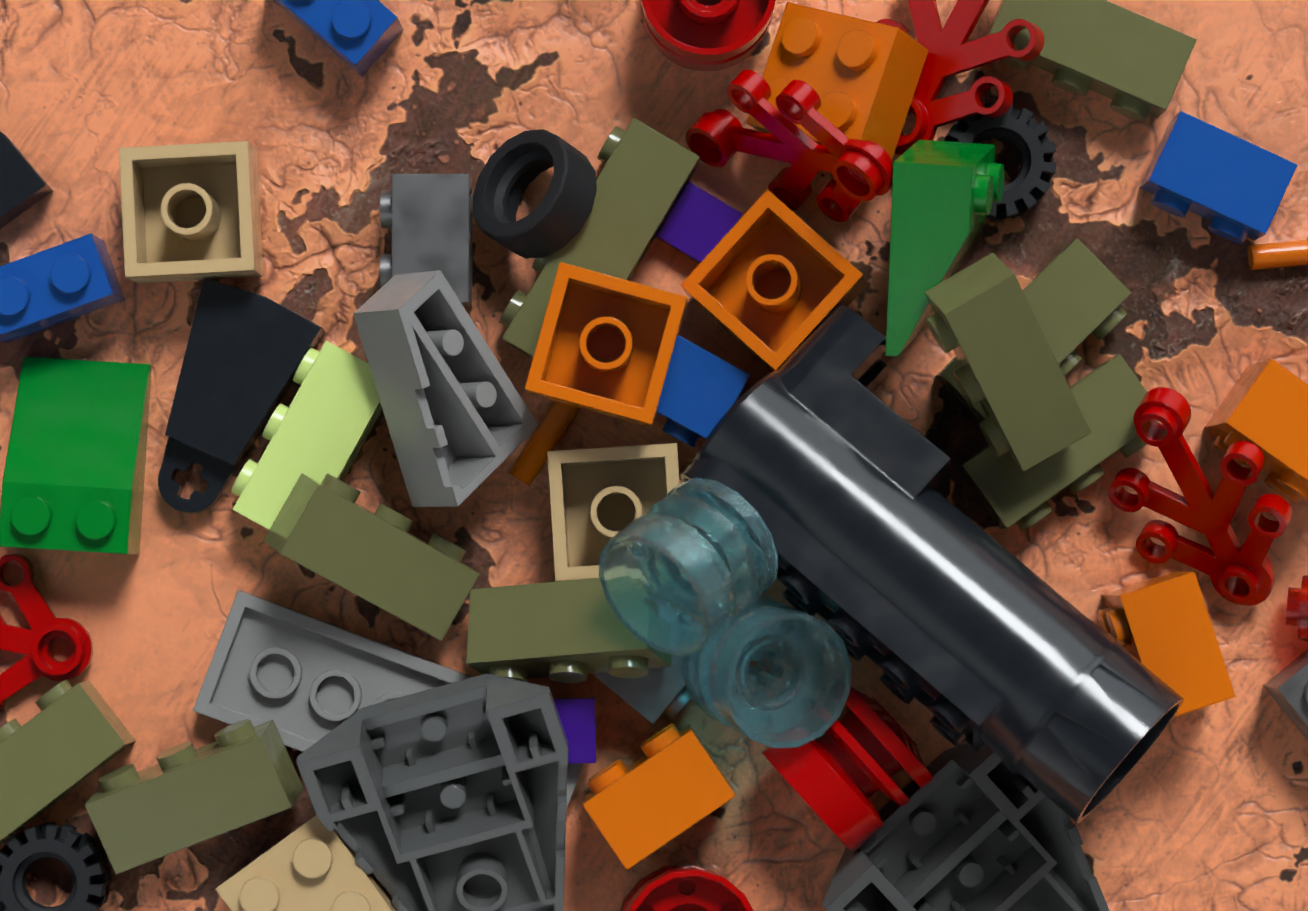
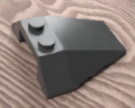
(451, 795)
(968, 845)

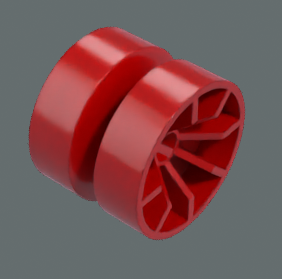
(707, 32)

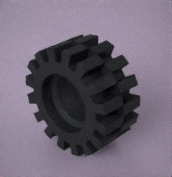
(1034, 152)
(60, 843)

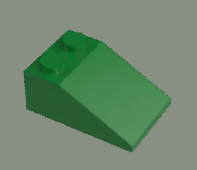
(937, 210)
(77, 457)

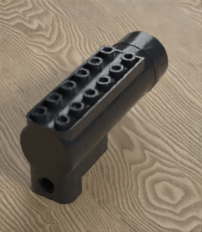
(919, 583)

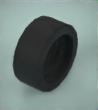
(561, 210)

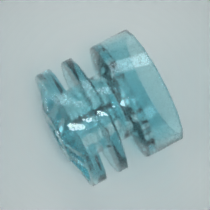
(688, 566)
(791, 690)

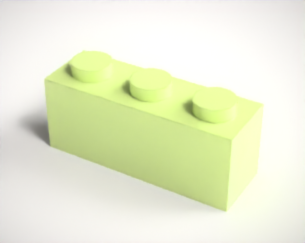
(314, 434)

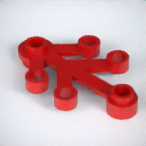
(951, 56)
(858, 166)
(1236, 570)
(38, 641)

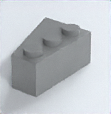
(439, 389)

